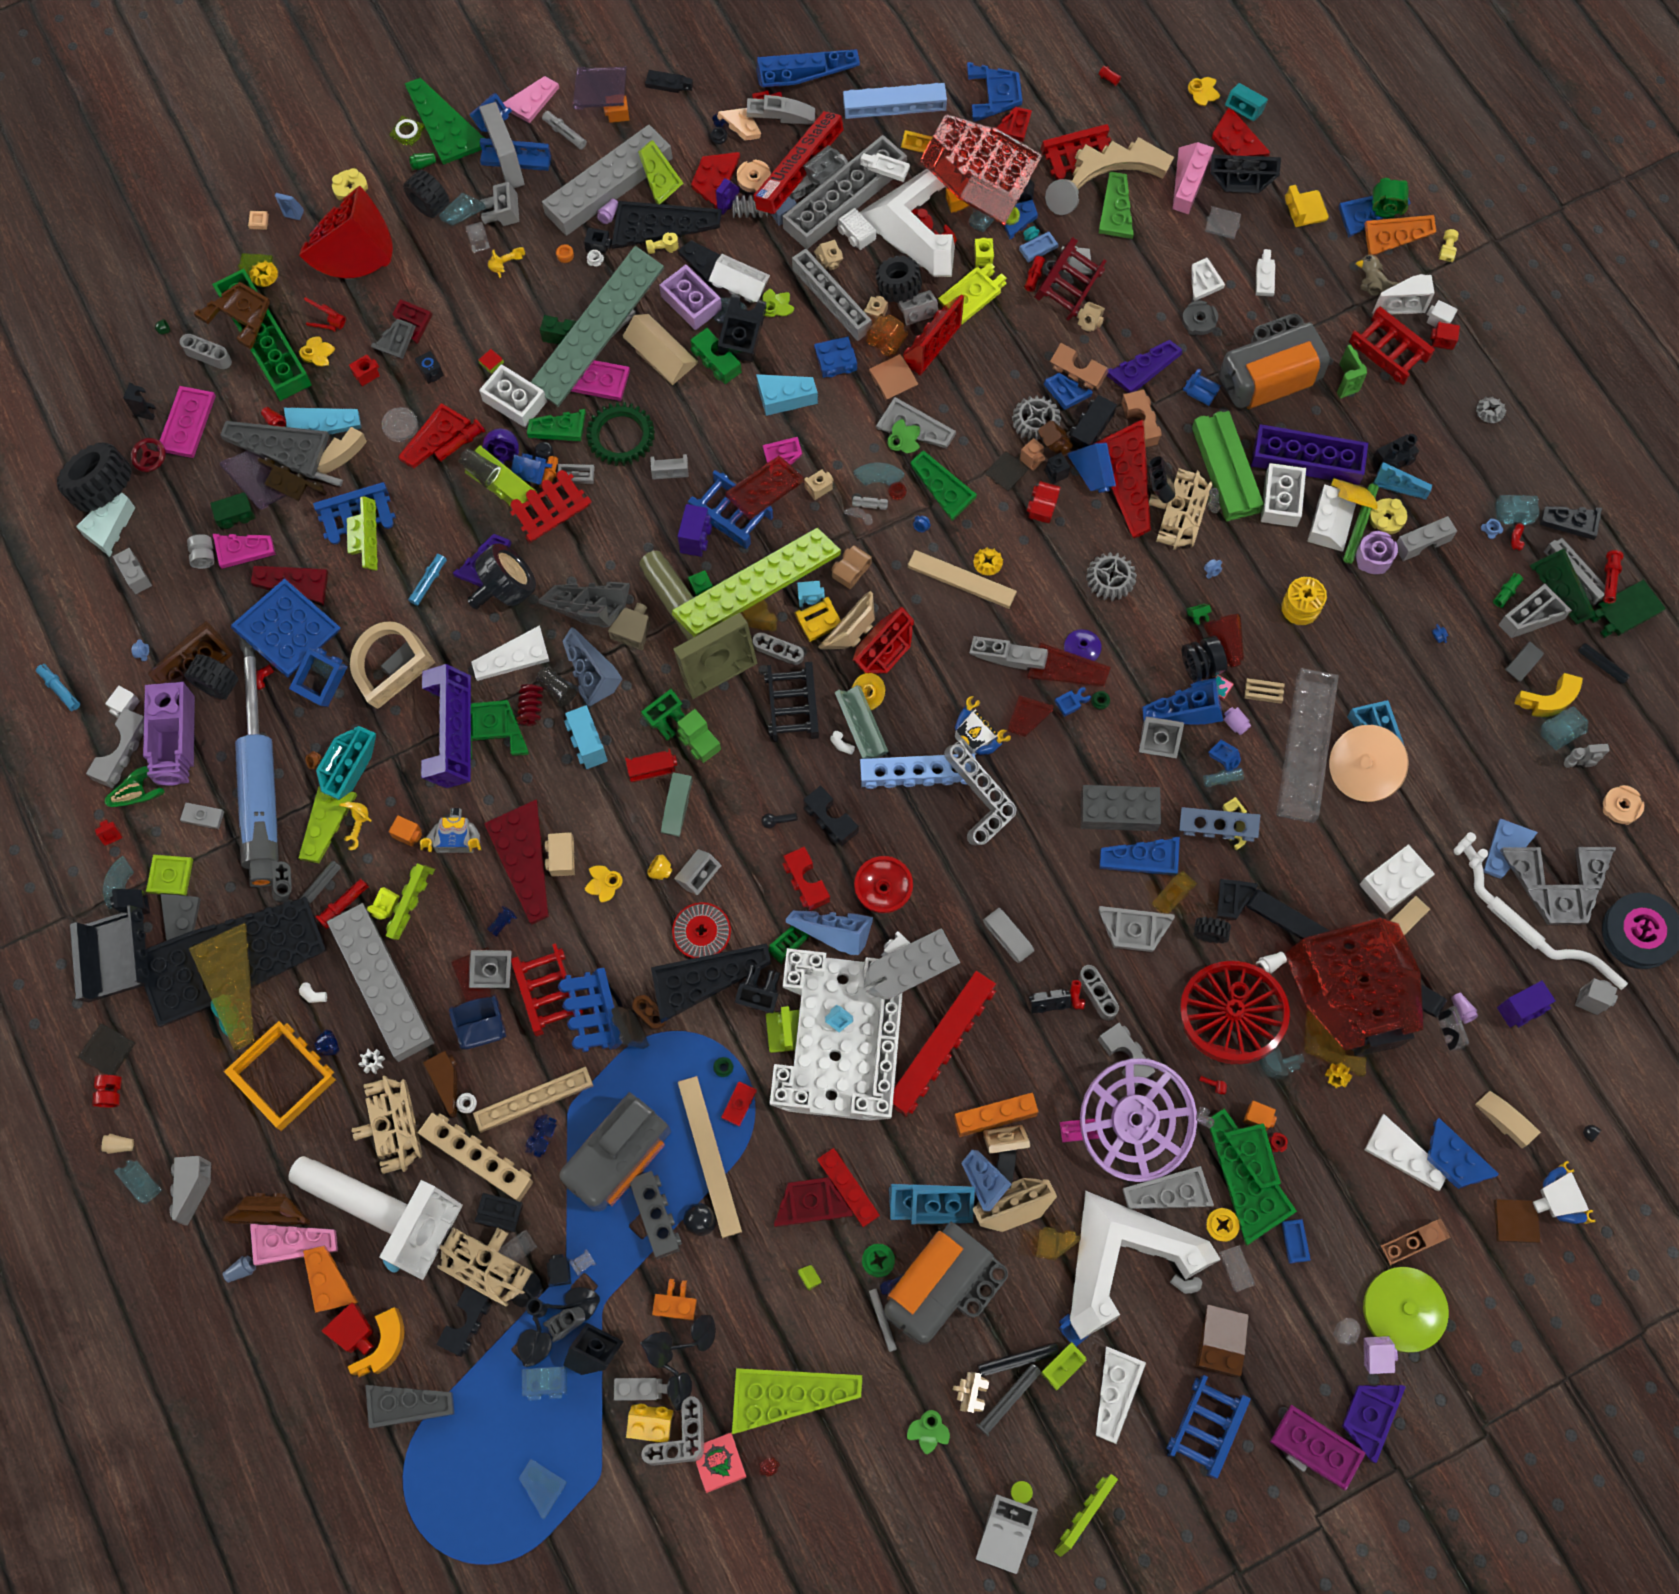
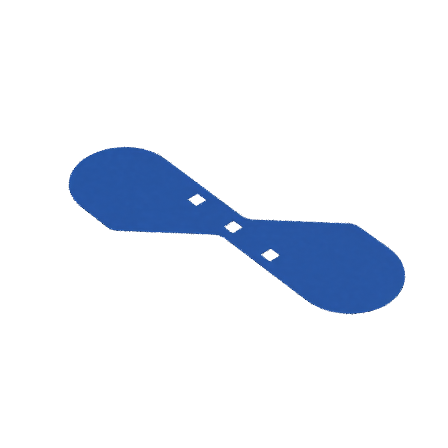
(468, 1465)

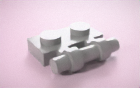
(1586, 756)

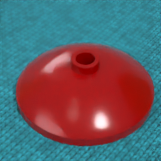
(883, 872)

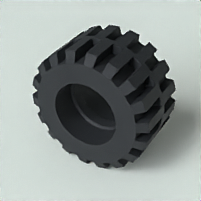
(426, 193)
(898, 279)
(211, 676)

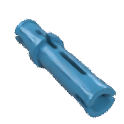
(431, 573)
(52, 681)

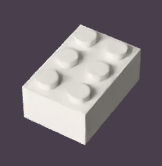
(513, 395)
(1283, 495)
(1396, 879)

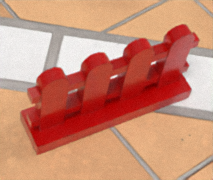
(1069, 146)
(541, 510)

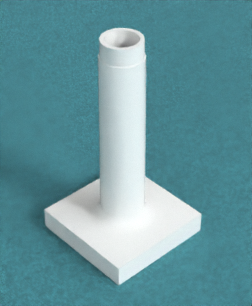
(413, 1227)

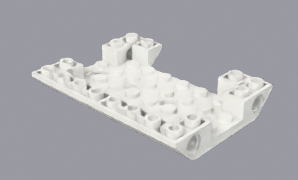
(867, 1046)

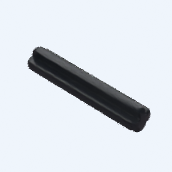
(1604, 663)

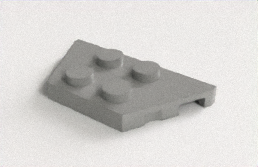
(1135, 928)

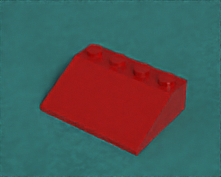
(935, 336)

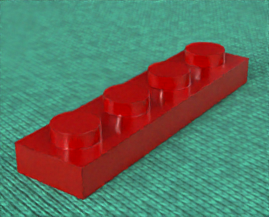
(848, 1187)

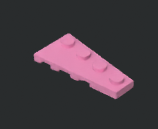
(282, 1243)

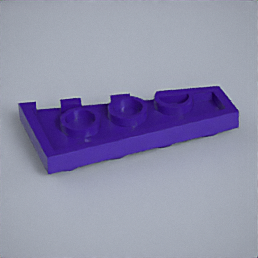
(1144, 367)

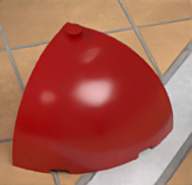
(349, 239)

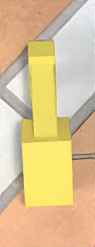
(1231, 806)

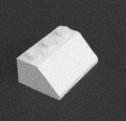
(739, 278)
(1331, 519)

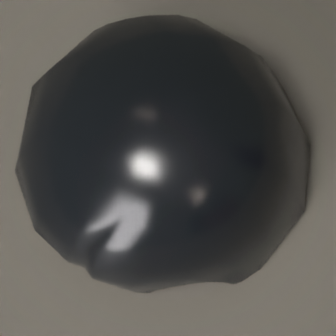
(700, 1219)

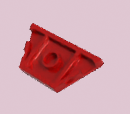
(1236, 137)
(711, 174)

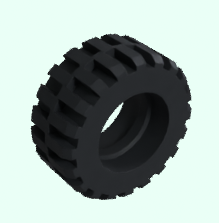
(94, 477)

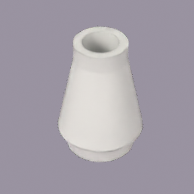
(1271, 962)

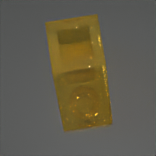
(759, 617)
(1054, 1244)

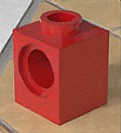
(1445, 335)
(358, 369)

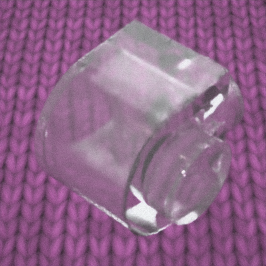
(1347, 1331)

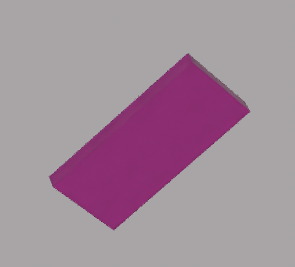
(1317, 1447)

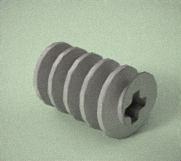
(746, 206)

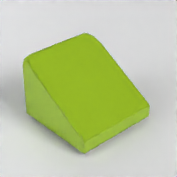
(809, 1277)

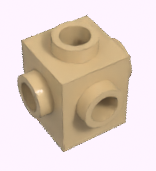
(829, 255)
(1093, 311)

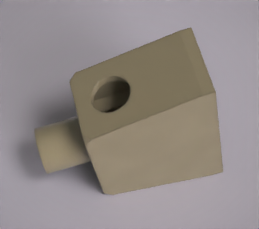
(631, 627)

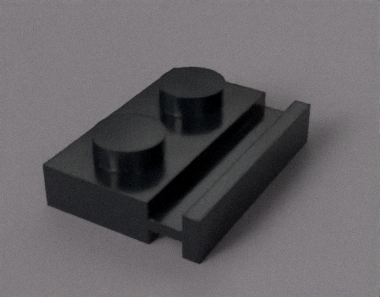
(498, 1212)

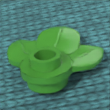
(906, 435)
(927, 1434)

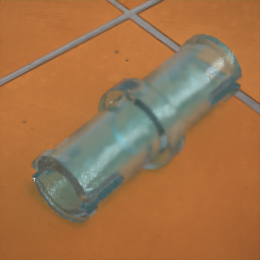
(1223, 777)

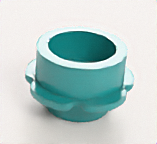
(1031, 233)

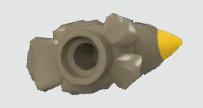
(1375, 280)

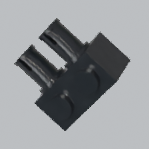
(1398, 453)
(758, 997)

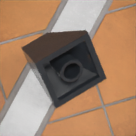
(592, 1351)

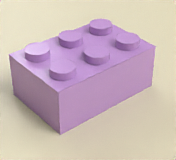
(690, 297)

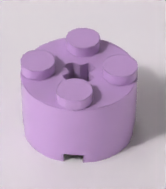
(1376, 552)

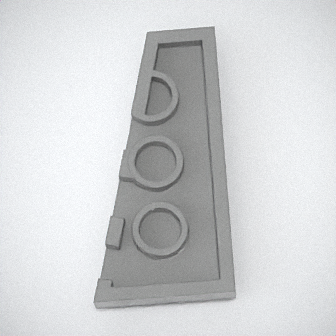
(1176, 1190)

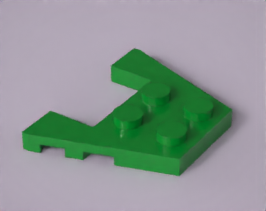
(496, 721)

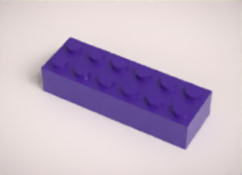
(1320, 454)

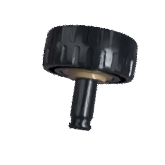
(503, 576)

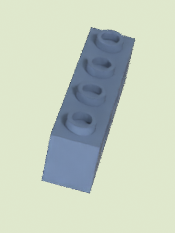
(1251, 821)

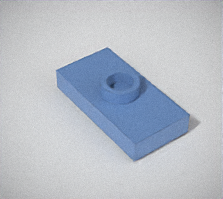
(1038, 246)

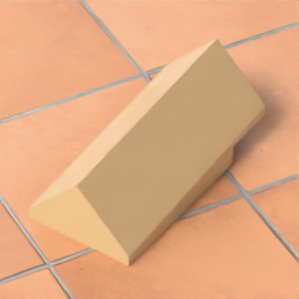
(659, 348)

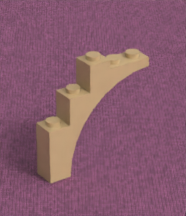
(1138, 156)

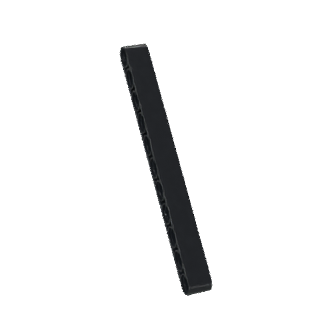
(1304, 927)

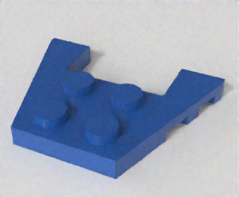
(1002, 90)

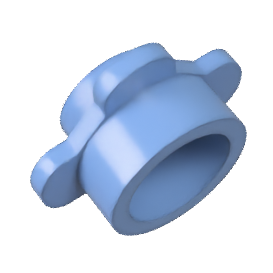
(1492, 523)
(1213, 568)
(140, 650)

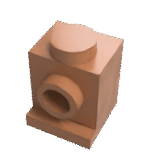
(1032, 454)

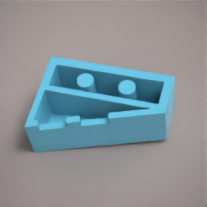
(786, 392)

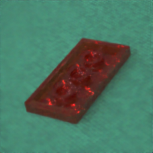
(764, 487)

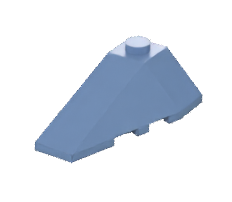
(840, 932)

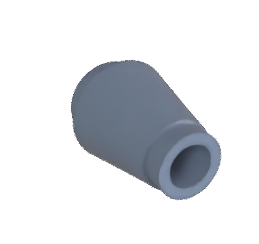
(241, 1268)

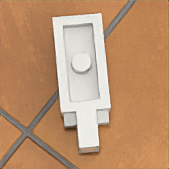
(886, 166)
(1265, 275)

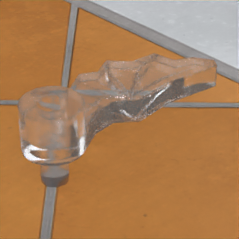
(856, 512)

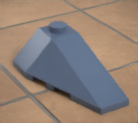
(594, 672)

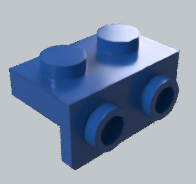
(477, 117)
(528, 468)

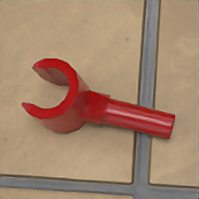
(1220, 1085)

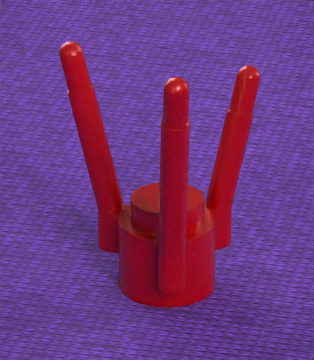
(335, 319)

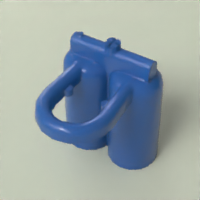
(1201, 388)

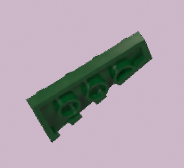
(1562, 579)

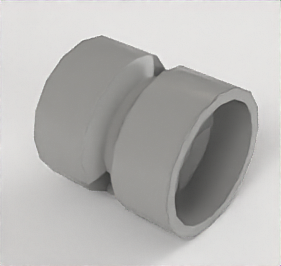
(201, 551)

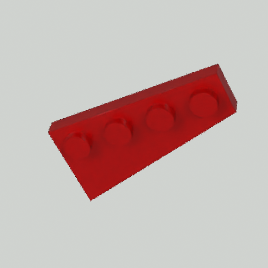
(435, 433)

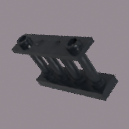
(807, 691)

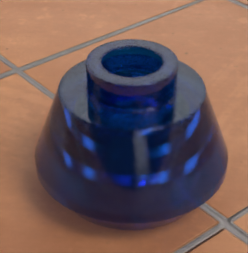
(327, 1043)

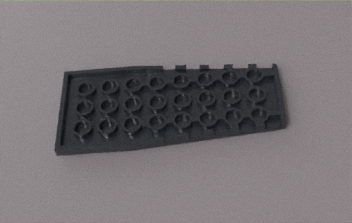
(276, 942)

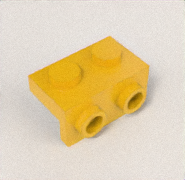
(649, 1423)

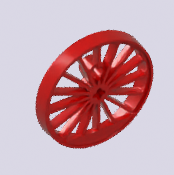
(1225, 1012)

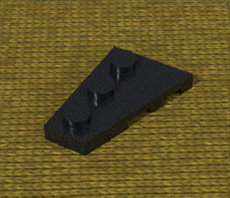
(1573, 521)

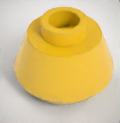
(659, 868)

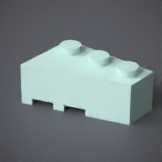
(105, 524)

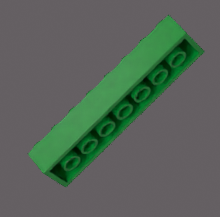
(270, 347)

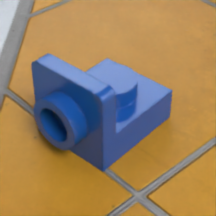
(1226, 755)
(1069, 1332)

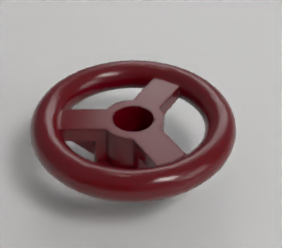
(156, 458)

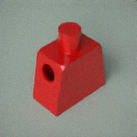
(350, 1330)

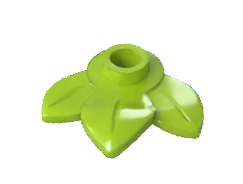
(778, 303)

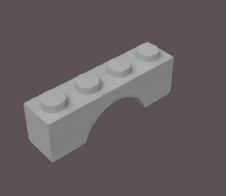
(108, 769)

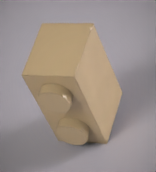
(560, 854)

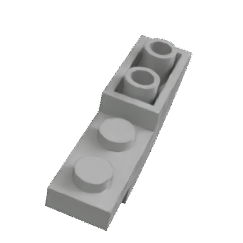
(781, 108)
(1007, 654)

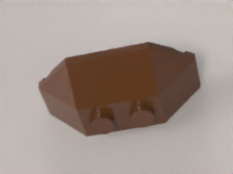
(266, 1210)

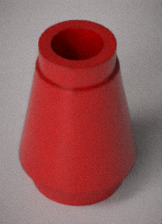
(272, 417)

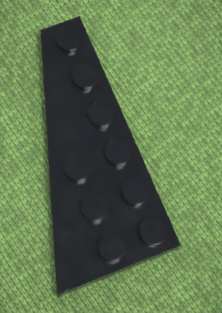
(650, 221)
(694, 980)

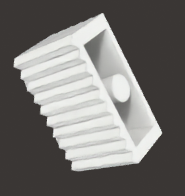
(856, 229)

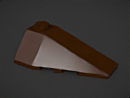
(201, 641)

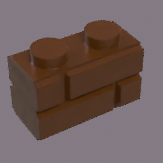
(1055, 438)

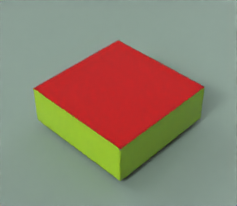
(491, 361)

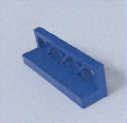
(527, 158)

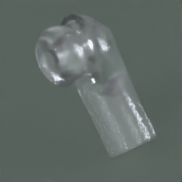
(1214, 500)
(1203, 1118)

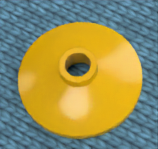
(871, 682)

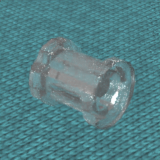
(582, 1262)

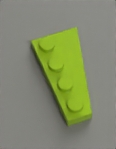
(322, 825)
(1082, 1518)

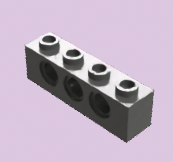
(640, 1186)

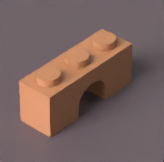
(1092, 375)
(1138, 405)

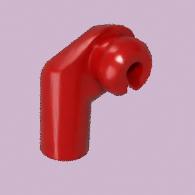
(261, 674)
(1075, 993)

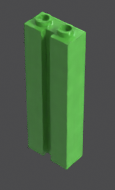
(1227, 465)

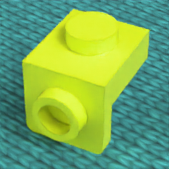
(383, 904)

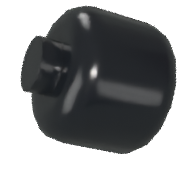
(544, 450)

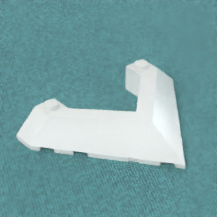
(903, 230)
(1103, 1231)

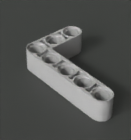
(502, 144)
(983, 793)

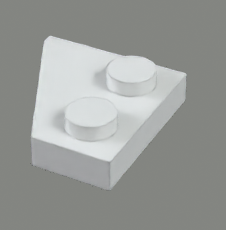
(1205, 279)

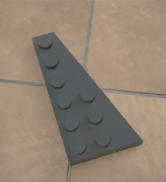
(286, 446)

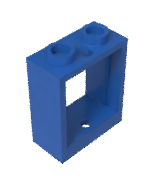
(332, 684)

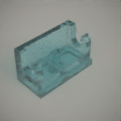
(138, 1181)

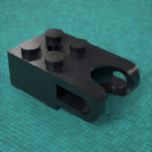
(741, 324)

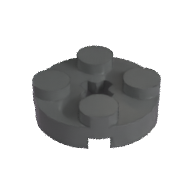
(1198, 327)

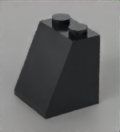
(1383, 1041)

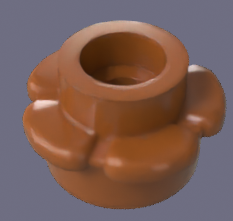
(313, 760)

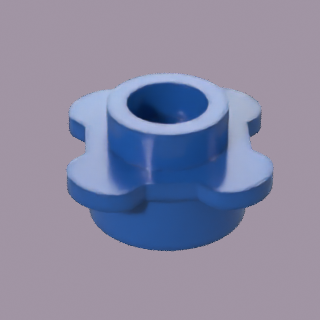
(1440, 634)

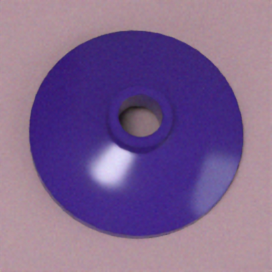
(1090, 651)

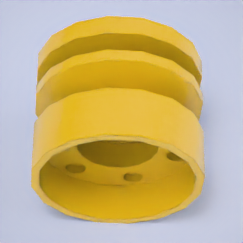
(1301, 609)

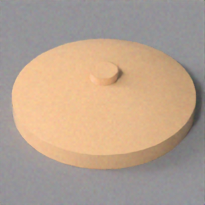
(1368, 763)

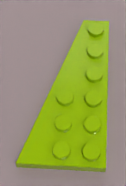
(778, 1395)

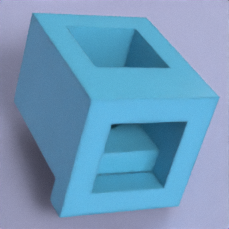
(810, 592)

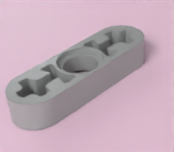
(775, 641)

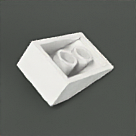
(1408, 296)

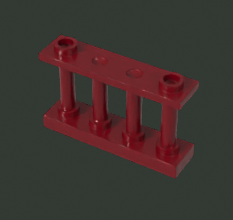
(1054, 277)

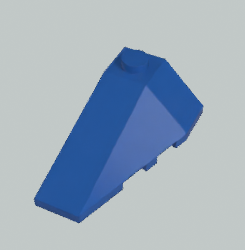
(1192, 706)

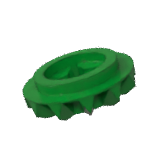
(882, 1251)

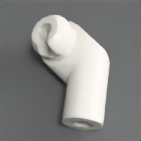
(840, 745)
(310, 996)

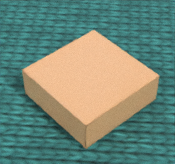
(258, 220)

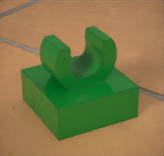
(1198, 611)

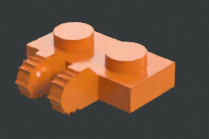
(674, 1306)

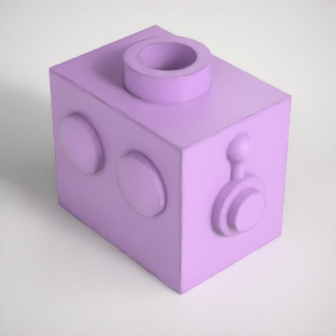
(1379, 1355)

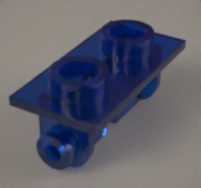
(536, 1142)

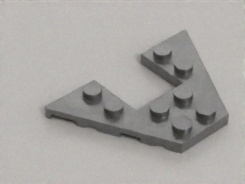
(1561, 902)

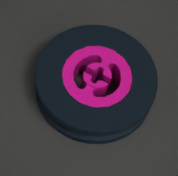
(1621, 931)

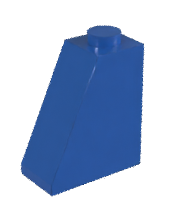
(1094, 466)

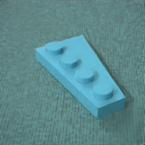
(323, 419)

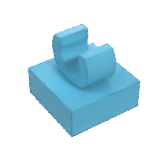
(838, 1018)

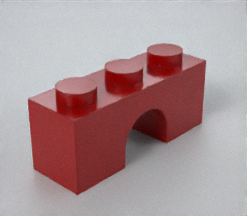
(812, 894)

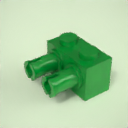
(660, 709)

